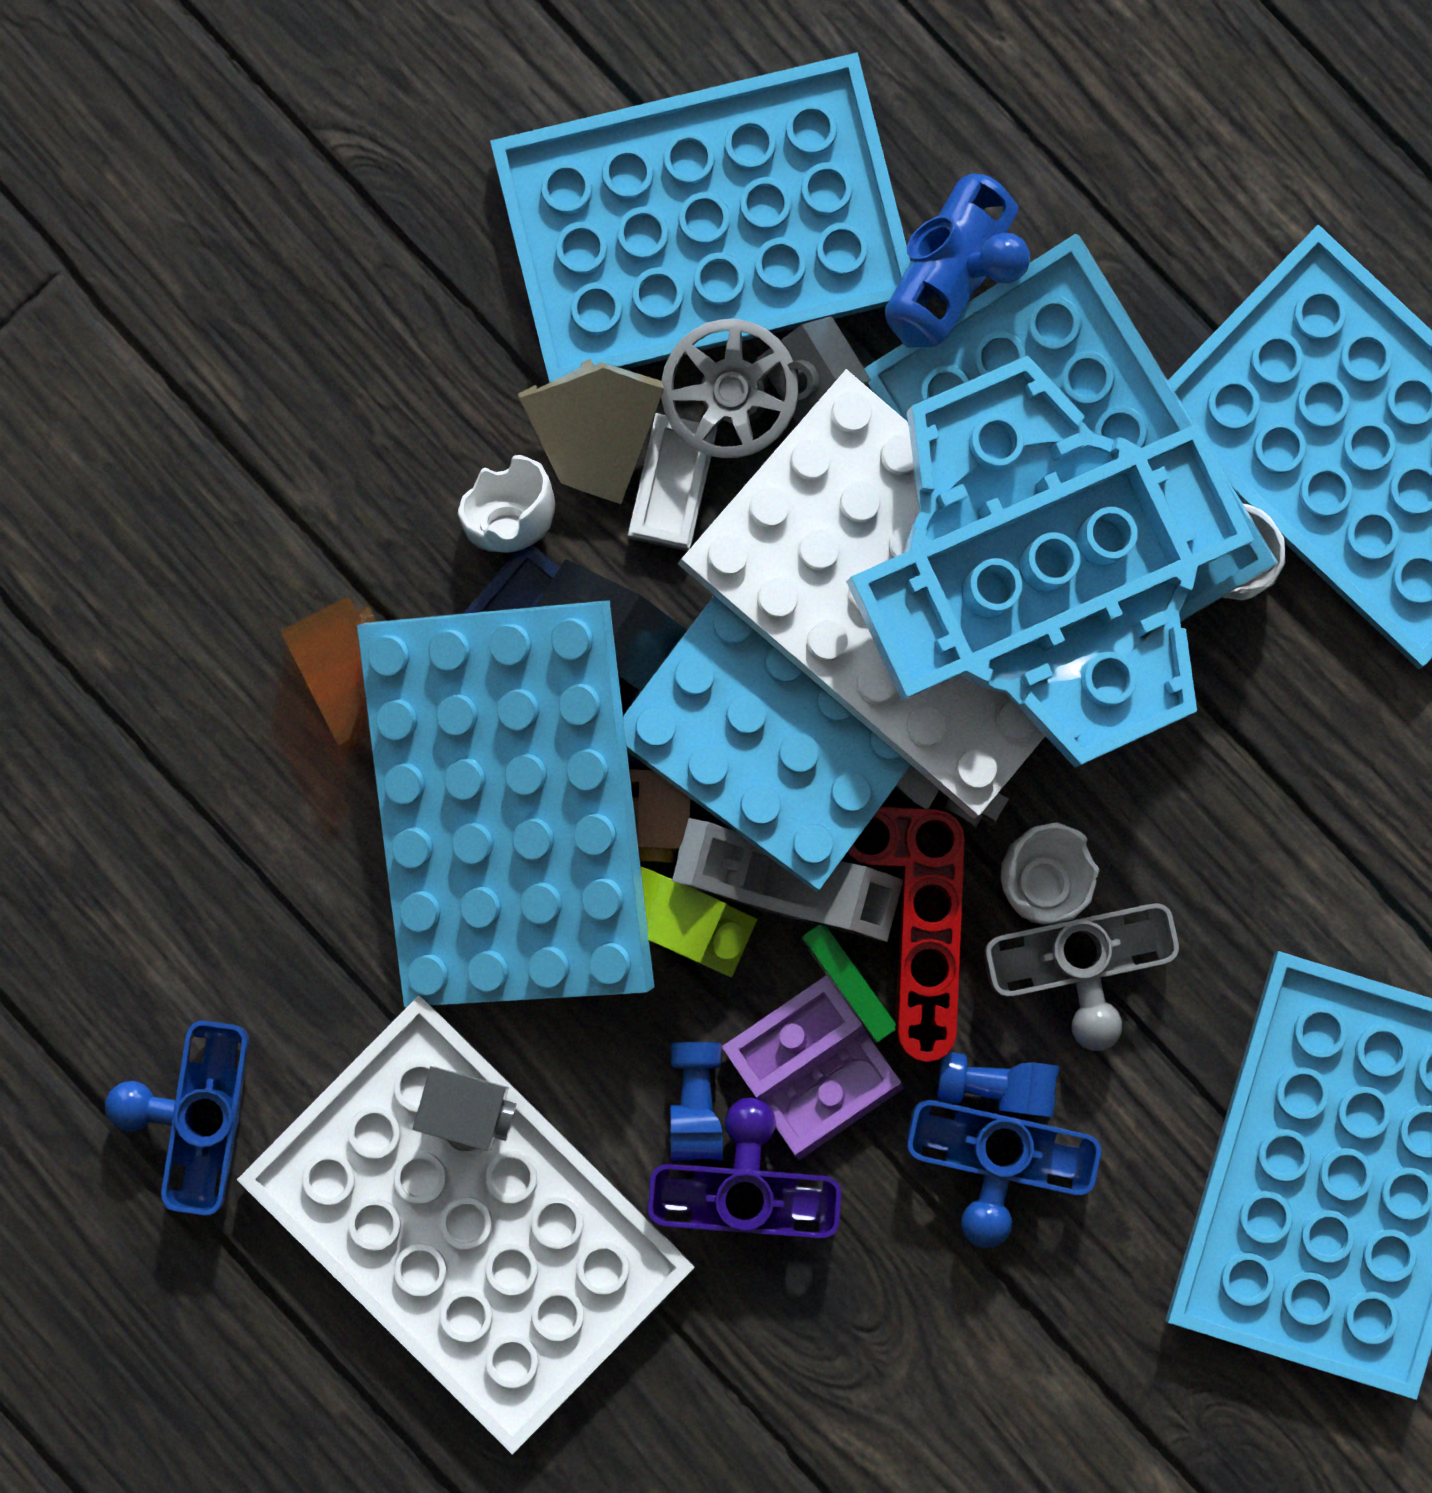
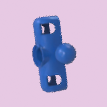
(953, 259)
(133, 1106)
(987, 1220)

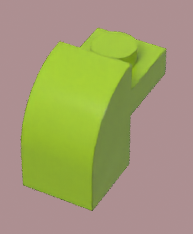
(694, 923)

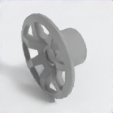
(730, 389)

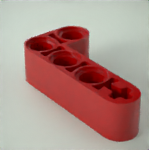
(915, 933)

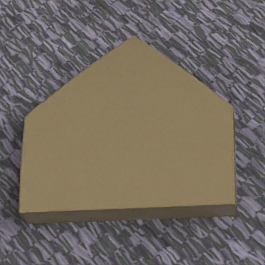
(594, 425)

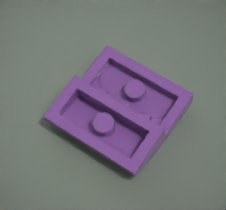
(813, 1067)

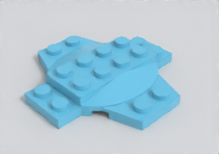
(1050, 561)

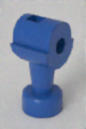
(1021, 1089)
(694, 1126)

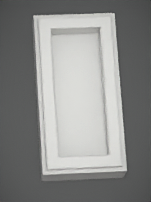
(670, 487)

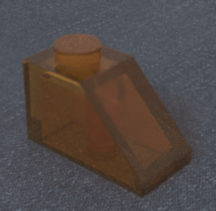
(331, 664)

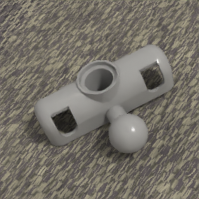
(1043, 959)

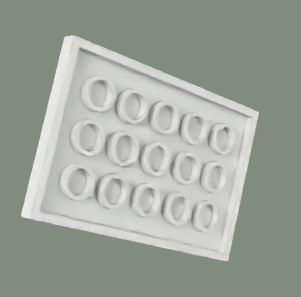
(780, 559)
(484, 1264)

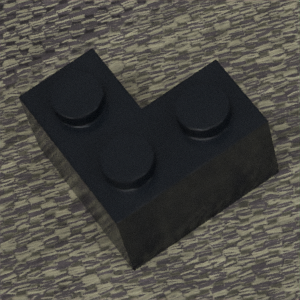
(640, 629)

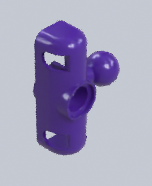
(750, 1126)

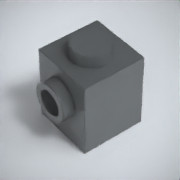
(820, 358)
(464, 1109)

